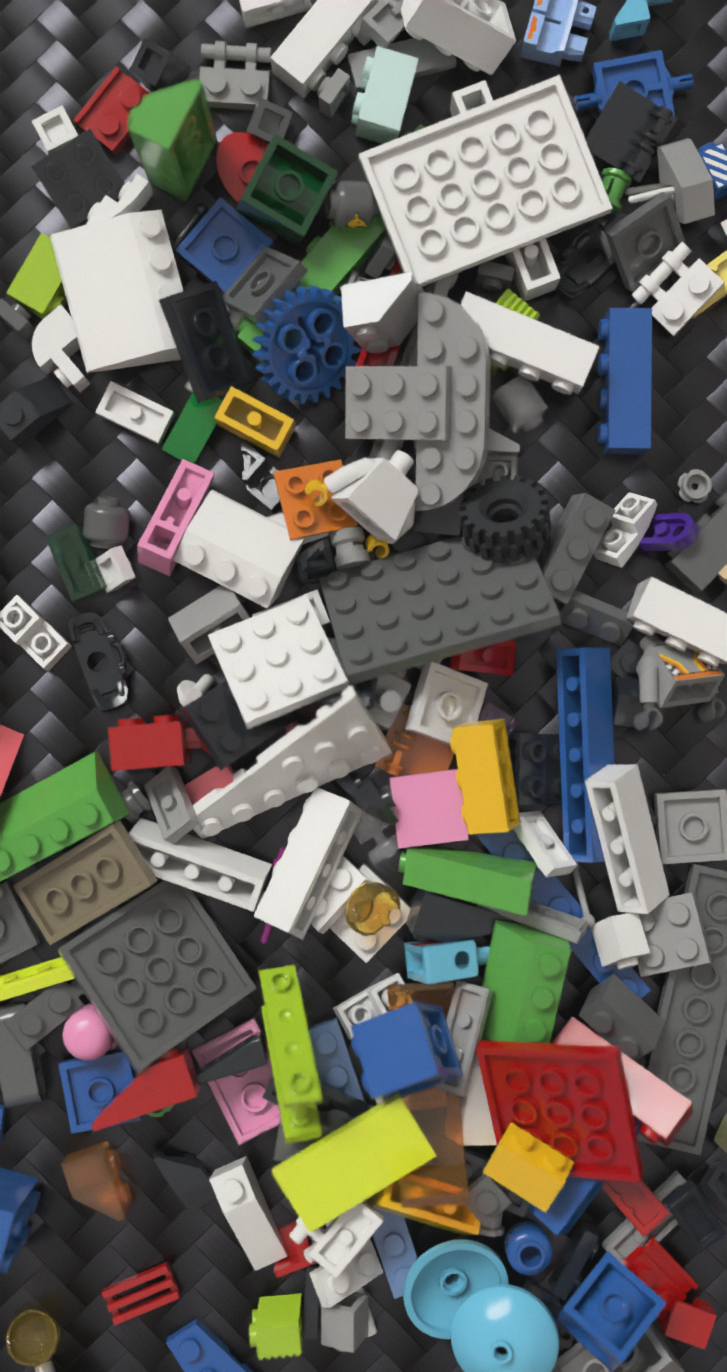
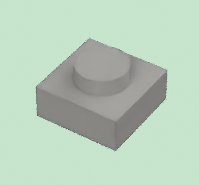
(333, 92)

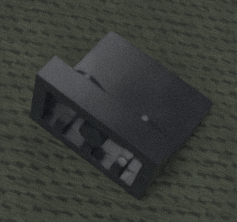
(536, 768)

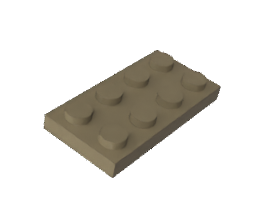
(85, 882)

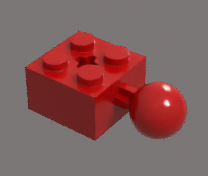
(152, 745)

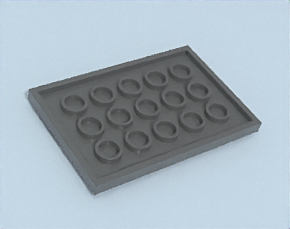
(432, 606)

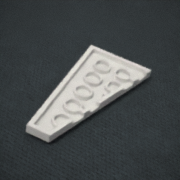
(298, 763)

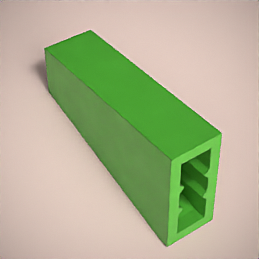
(470, 876)

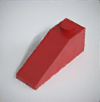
(157, 1086)

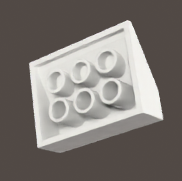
(113, 289)

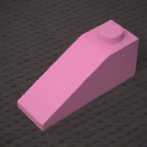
(173, 517)

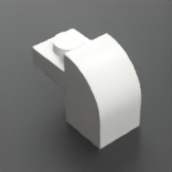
(54, 344)

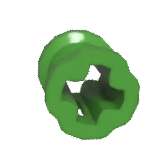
(615, 183)

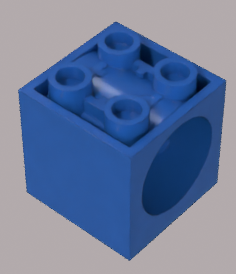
(405, 1051)
(610, 1312)

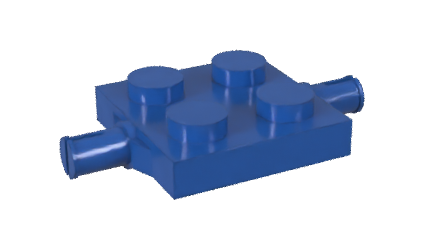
(642, 73)

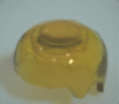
(370, 907)
(33, 1337)

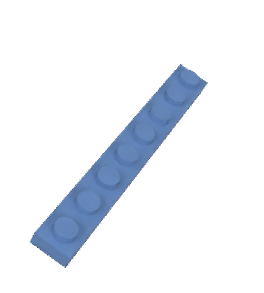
(337, 1070)

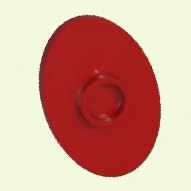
(237, 161)

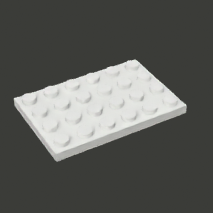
(485, 182)

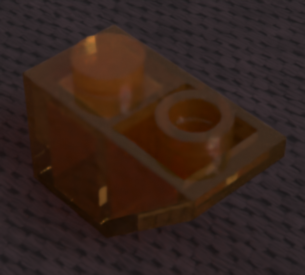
(96, 1180)

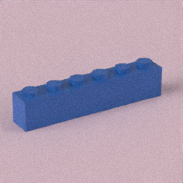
(584, 742)

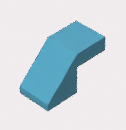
(632, 19)

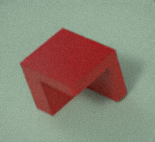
(296, 1258)
(689, 1322)

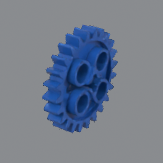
(305, 345)

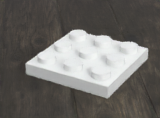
(278, 661)

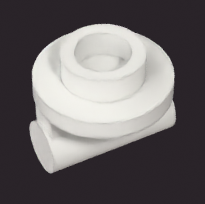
(190, 691)

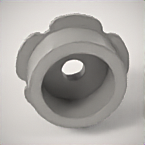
(703, 482)

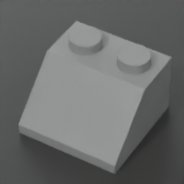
(381, 310)

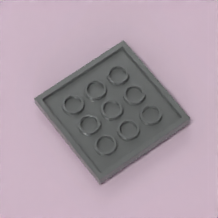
(156, 971)

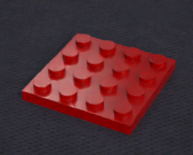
(568, 1100)

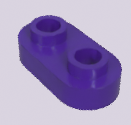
(669, 532)

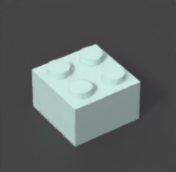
(387, 88)

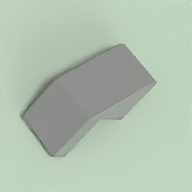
(685, 170)

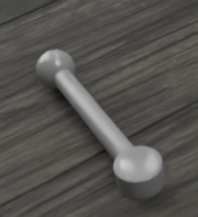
(582, 898)

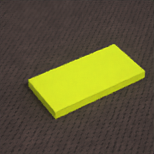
(353, 1162)

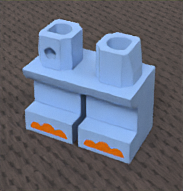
(549, 33)

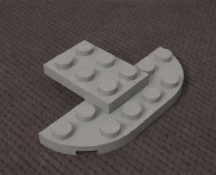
(436, 403)

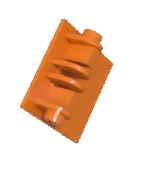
(299, 512)
(412, 751)

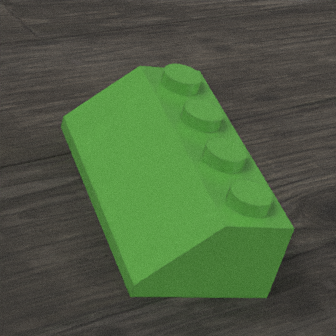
(173, 136)
(57, 814)
(526, 980)

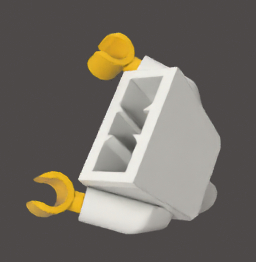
(375, 496)

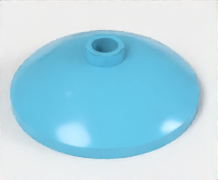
(435, 1298)
(508, 1319)

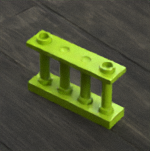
(290, 1054)

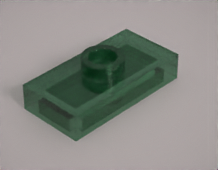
(76, 562)

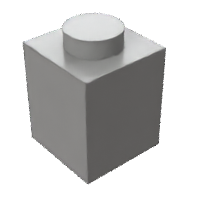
(345, 1323)

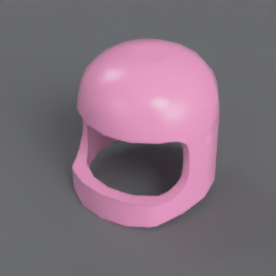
(87, 1034)

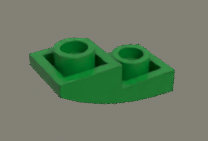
(192, 428)

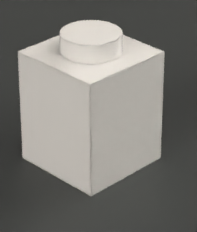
(620, 940)

